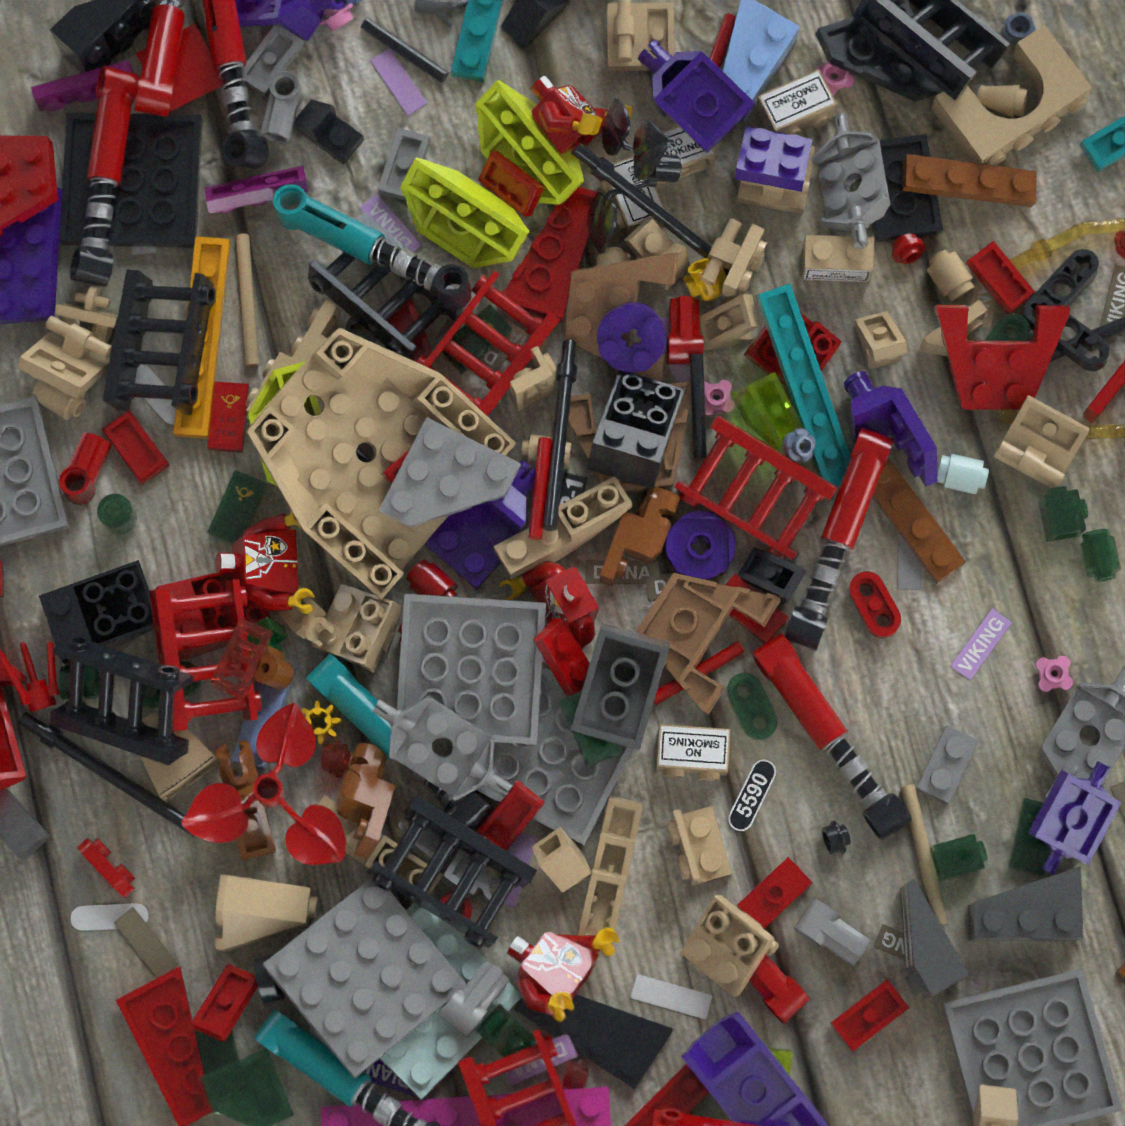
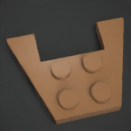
(606, 286)
(583, 426)
(690, 617)

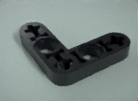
(1045, 296)

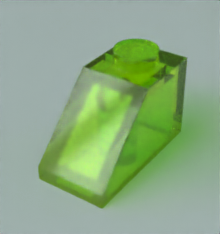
(767, 409)

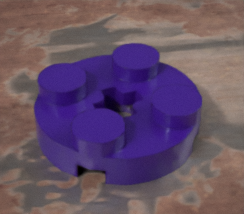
(623, 319)
(714, 532)

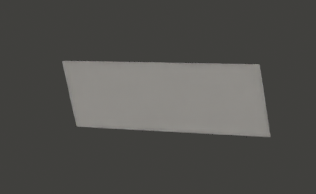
(908, 567)

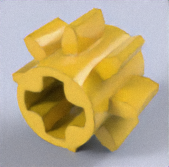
(698, 287)
(320, 713)

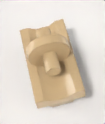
(103, 322)

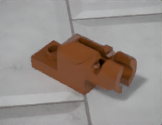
(640, 535)
(365, 796)
(258, 838)

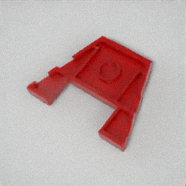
(25, 177)
(999, 372)

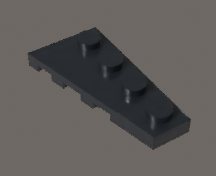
(606, 1036)

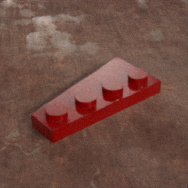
(544, 275)
(163, 1030)

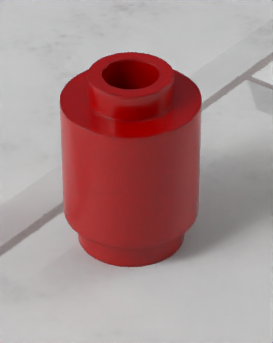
(429, 579)

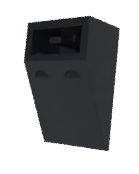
(100, 30)
(635, 429)
(103, 608)

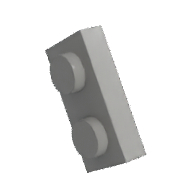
(271, 56)
(404, 150)
(947, 764)

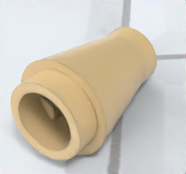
(1004, 99)

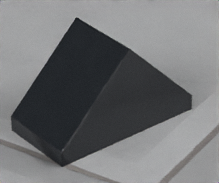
(530, 18)

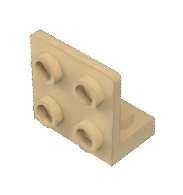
(700, 844)

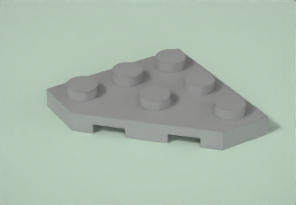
(446, 476)

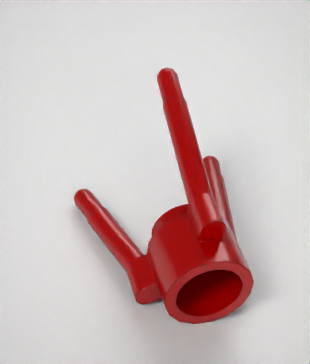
(38, 693)

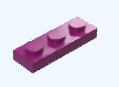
(79, 87)
(252, 190)

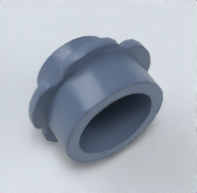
(1018, 20)
(791, 445)

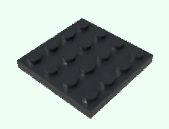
(157, 187)

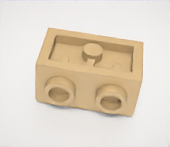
(533, 385)

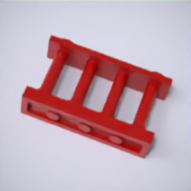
(516, 354)
(785, 473)
(171, 641)
(491, 1110)

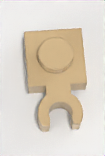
(308, 624)

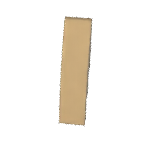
(611, 865)

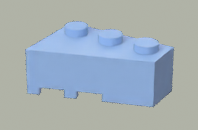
(758, 47)

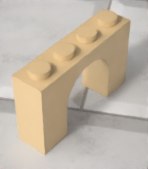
(989, 137)

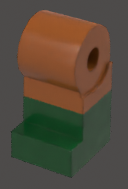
(273, 668)

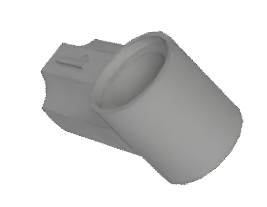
(281, 109)
(823, 927)
(470, 1004)

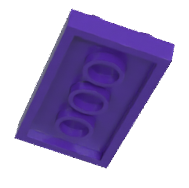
(30, 266)

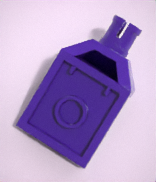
(297, 16)
(695, 94)
(891, 413)
(469, 537)

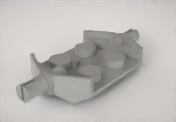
(840, 163)
(1092, 707)
(457, 773)

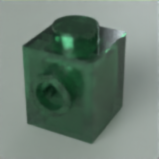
(1062, 513)
(958, 857)
(505, 1032)

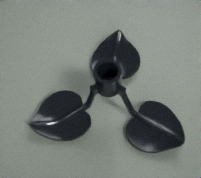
(649, 164)

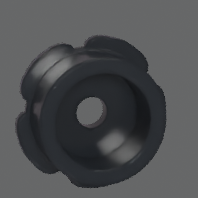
(836, 837)

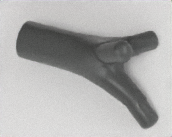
(439, 8)

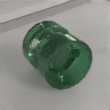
(91, 682)

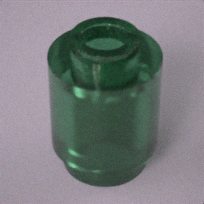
(123, 521)
(1100, 555)

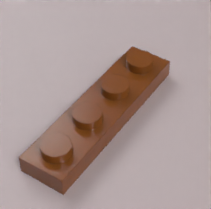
(969, 180)
(916, 524)

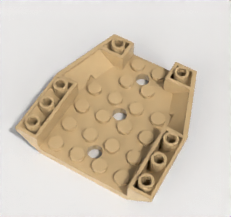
(313, 459)

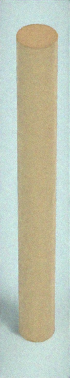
(247, 301)
(924, 853)

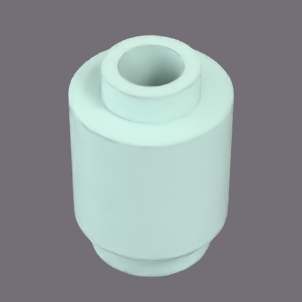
(962, 473)

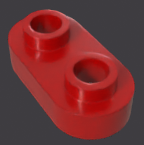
(875, 605)
(97, 854)

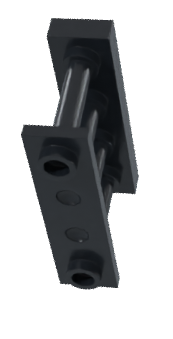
(929, 53)
(325, 282)
(128, 337)
(103, 723)
(482, 854)

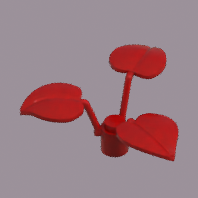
(219, 815)

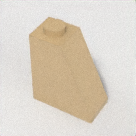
(259, 910)

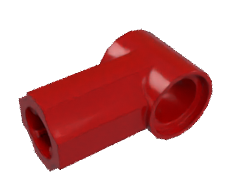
(684, 330)
(85, 466)
(779, 992)

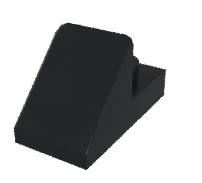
(328, 131)
(771, 574)

